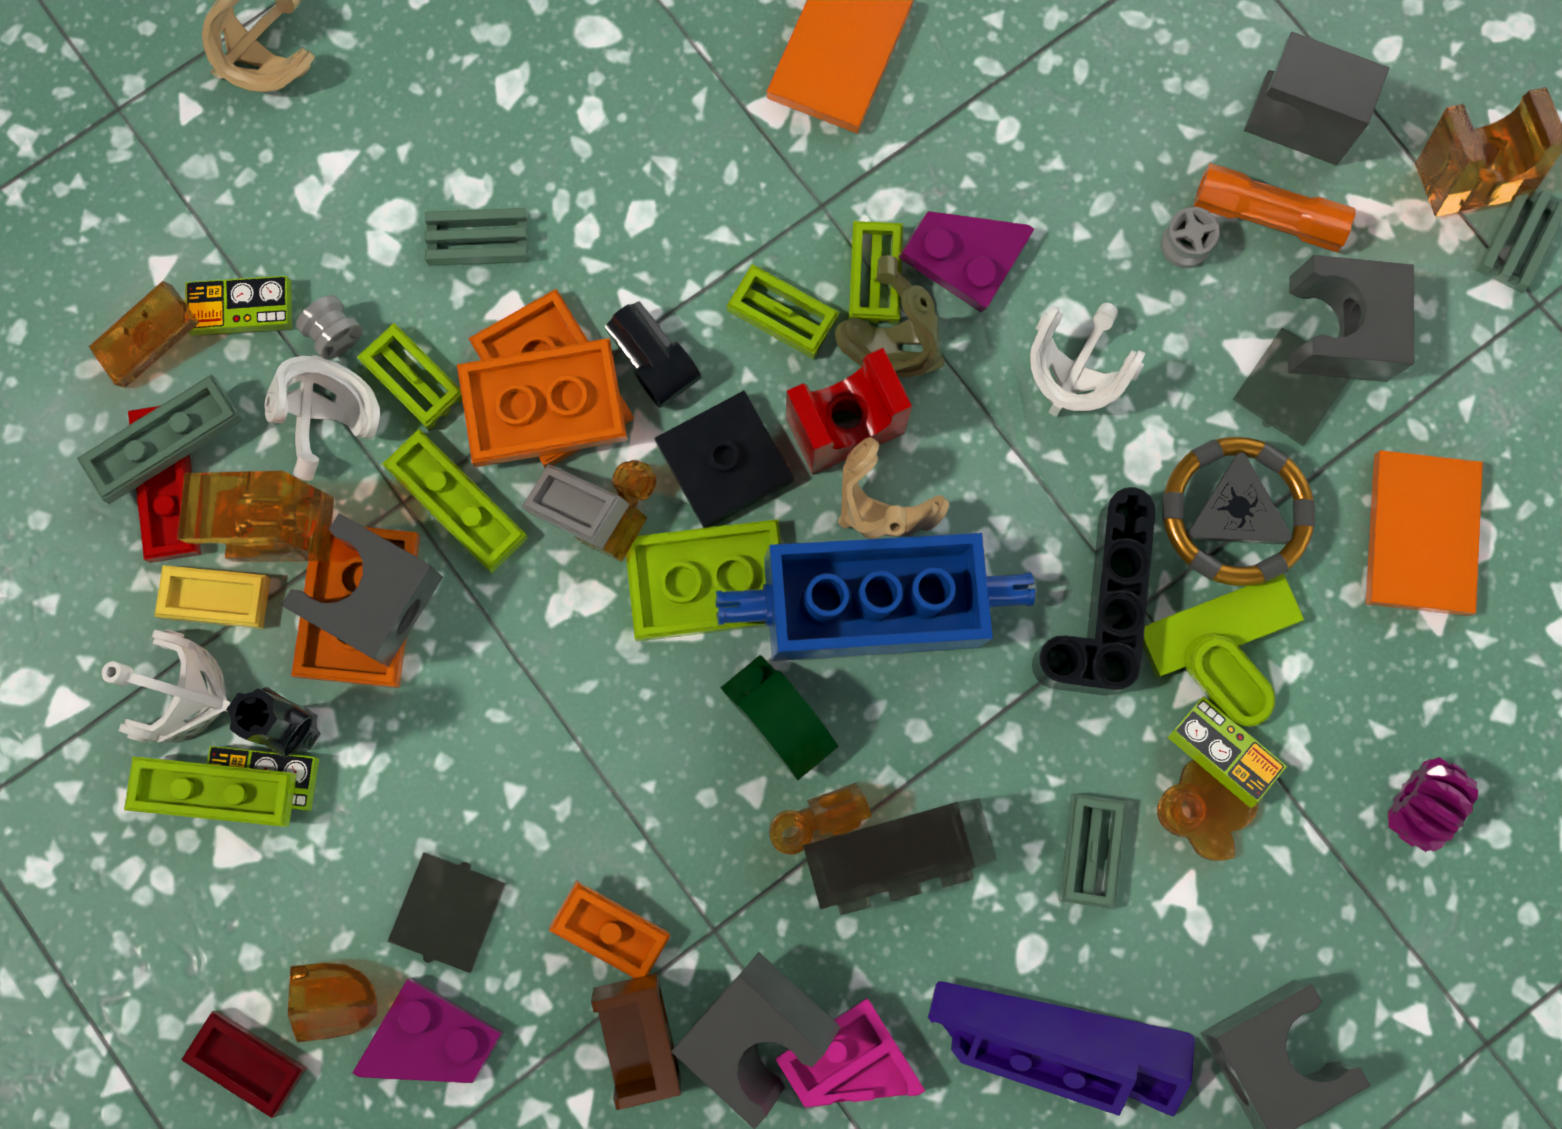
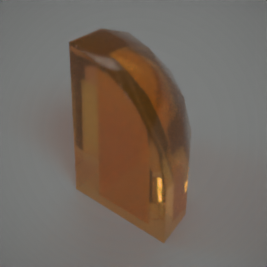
(329, 1001)

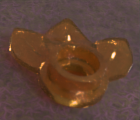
(1212, 809)

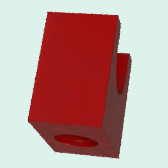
(870, 393)

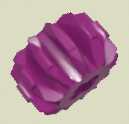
(1432, 804)

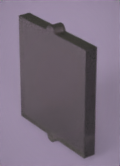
(1286, 399)
(447, 912)

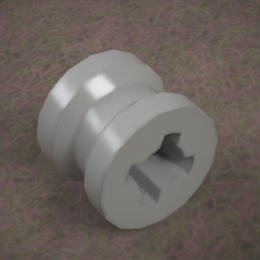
(1195, 226)
(329, 327)

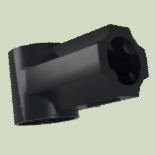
(659, 364)

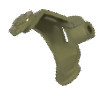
(860, 338)

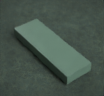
(159, 439)

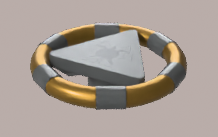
(1239, 510)

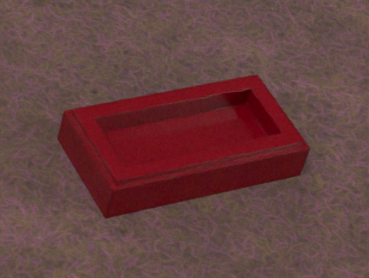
(244, 1064)

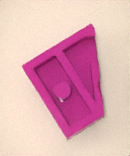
(857, 1065)

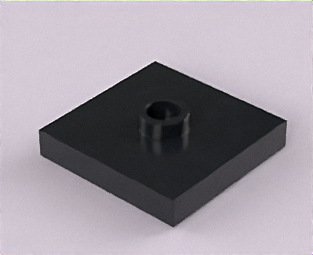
(724, 459)

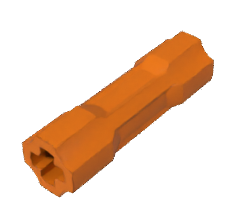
(1308, 218)

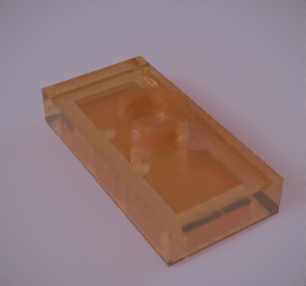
(143, 334)

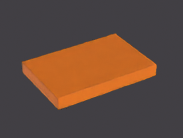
(838, 58)
(535, 327)
(541, 402)
(1424, 533)
(323, 655)

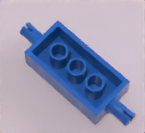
(876, 596)

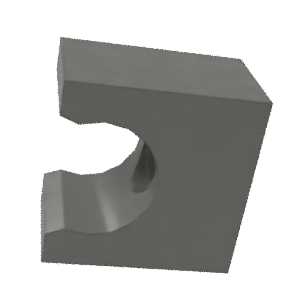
(1316, 99)
(1373, 315)
(383, 605)
(754, 1010)
(1259, 1071)

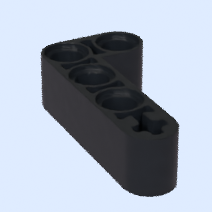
(1109, 590)

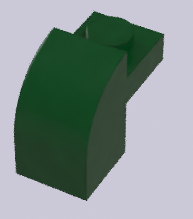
(780, 716)

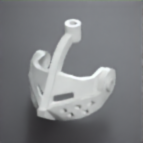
(1073, 376)
(353, 405)
(189, 694)

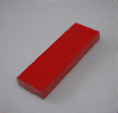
(160, 508)

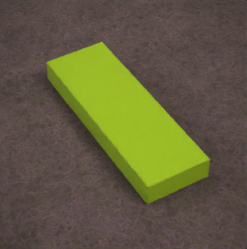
(455, 501)
(1236, 615)
(210, 791)

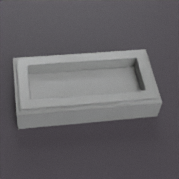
(575, 506)

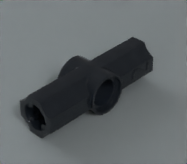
(273, 721)

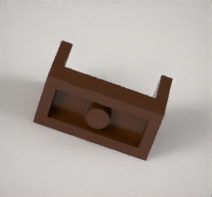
(637, 1041)

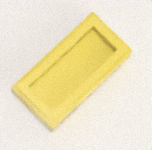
(212, 597)

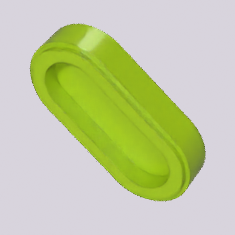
(1230, 679)

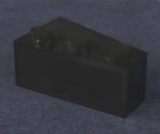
(900, 855)

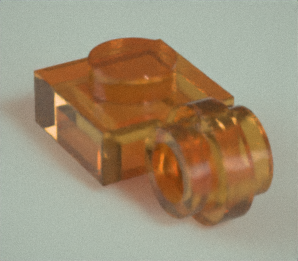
(633, 483)
(831, 812)

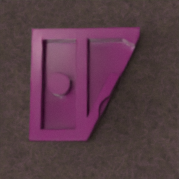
(965, 253)
(428, 1040)

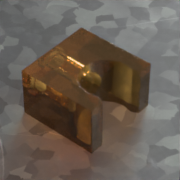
(1491, 163)
(257, 515)

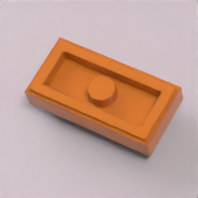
(609, 931)

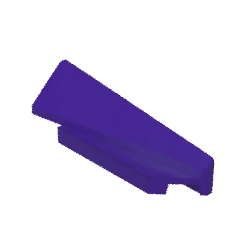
(1066, 1049)

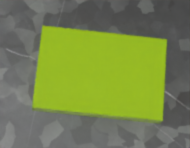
(679, 571)

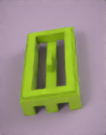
(873, 312)
(773, 328)
(440, 406)

